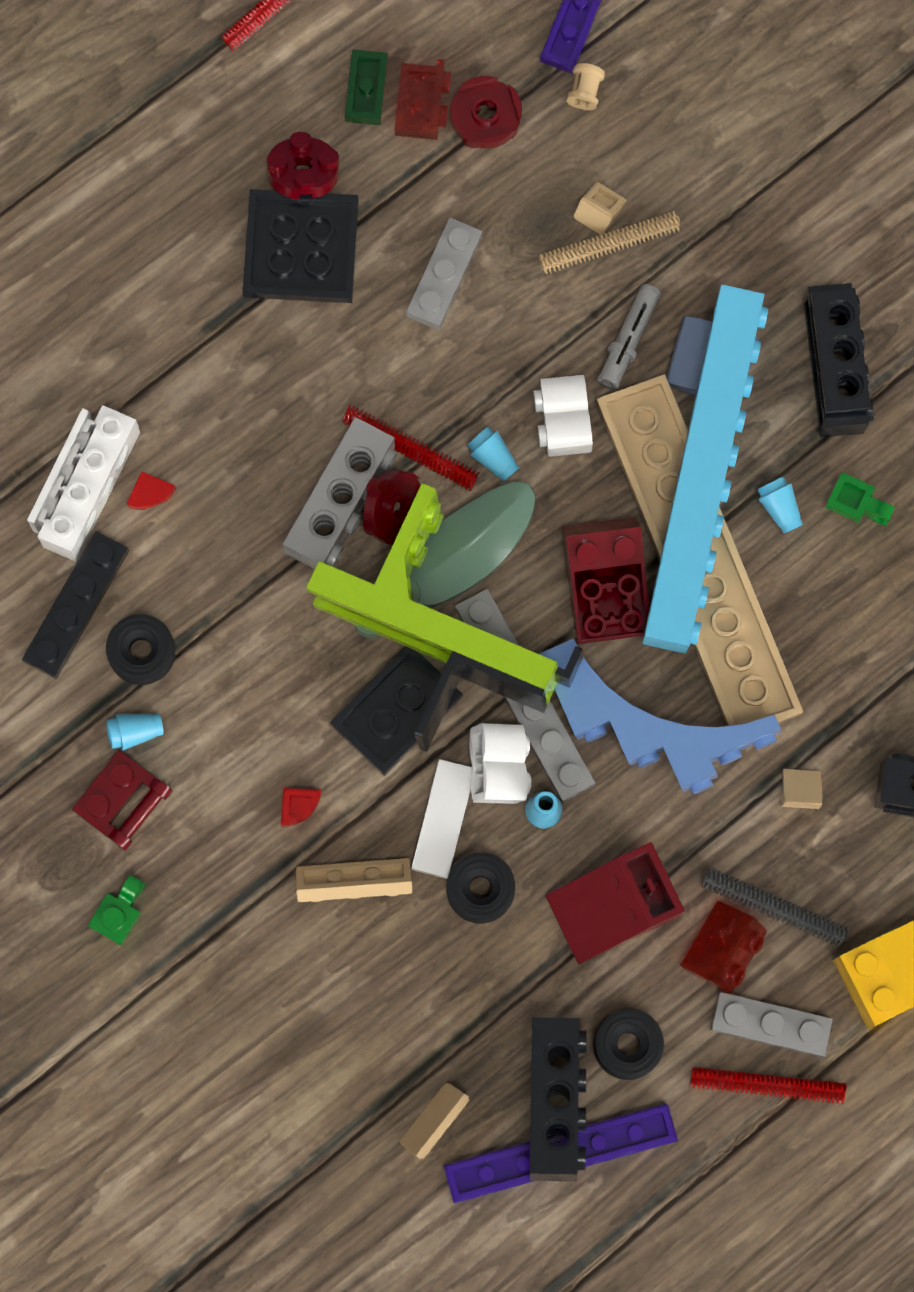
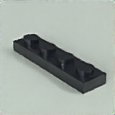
(75, 605)

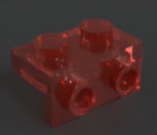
(420, 100)
(724, 947)

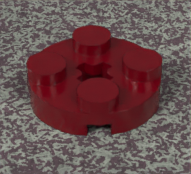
(485, 132)
(307, 151)
(380, 502)

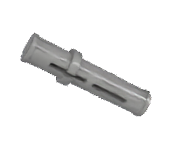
(613, 372)

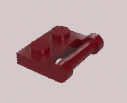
(111, 794)

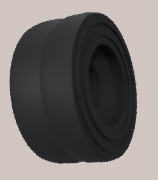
(134, 629)
(487, 867)
(649, 1037)

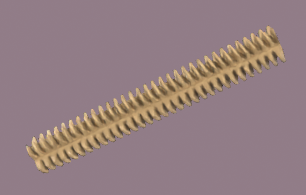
(609, 241)

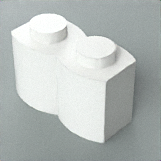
(564, 416)
(499, 763)

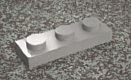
(444, 274)
(771, 1024)

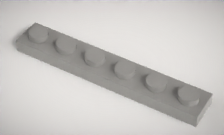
(545, 730)

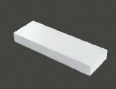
(443, 819)

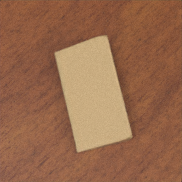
(434, 1121)

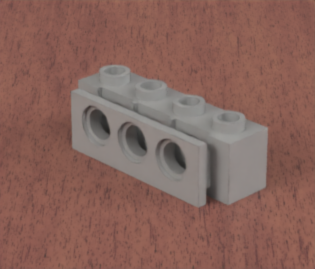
(359, 446)

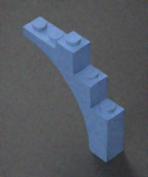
(690, 749)

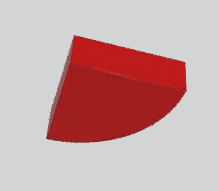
(149, 492)
(298, 805)

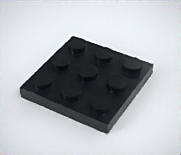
(300, 247)

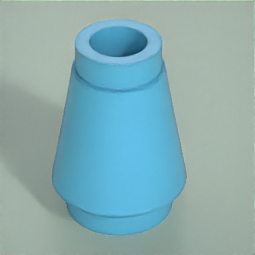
(493, 454)
(781, 504)
(133, 729)
(542, 818)

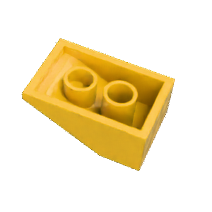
(881, 975)

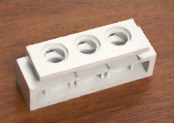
(87, 486)

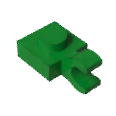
(854, 498)
(115, 915)

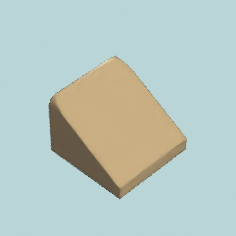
(599, 208)
(801, 789)

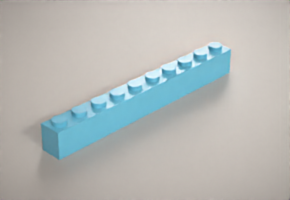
(703, 470)

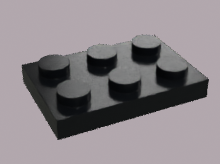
(389, 709)

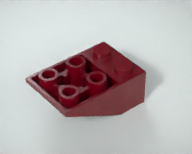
(606, 579)
(615, 903)

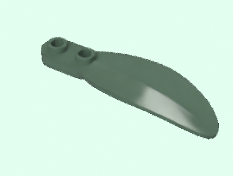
(470, 545)

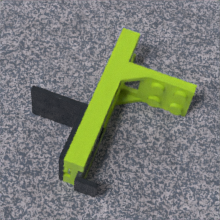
(466, 650)

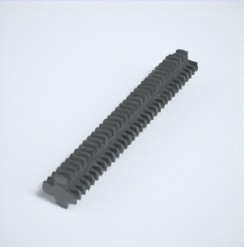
(776, 907)

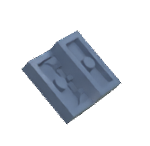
(689, 355)

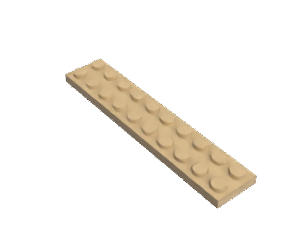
(734, 634)

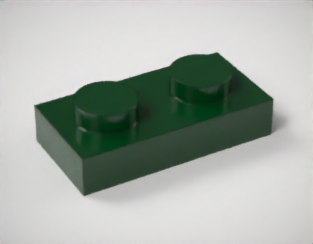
(366, 87)

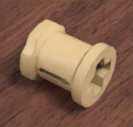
(585, 86)

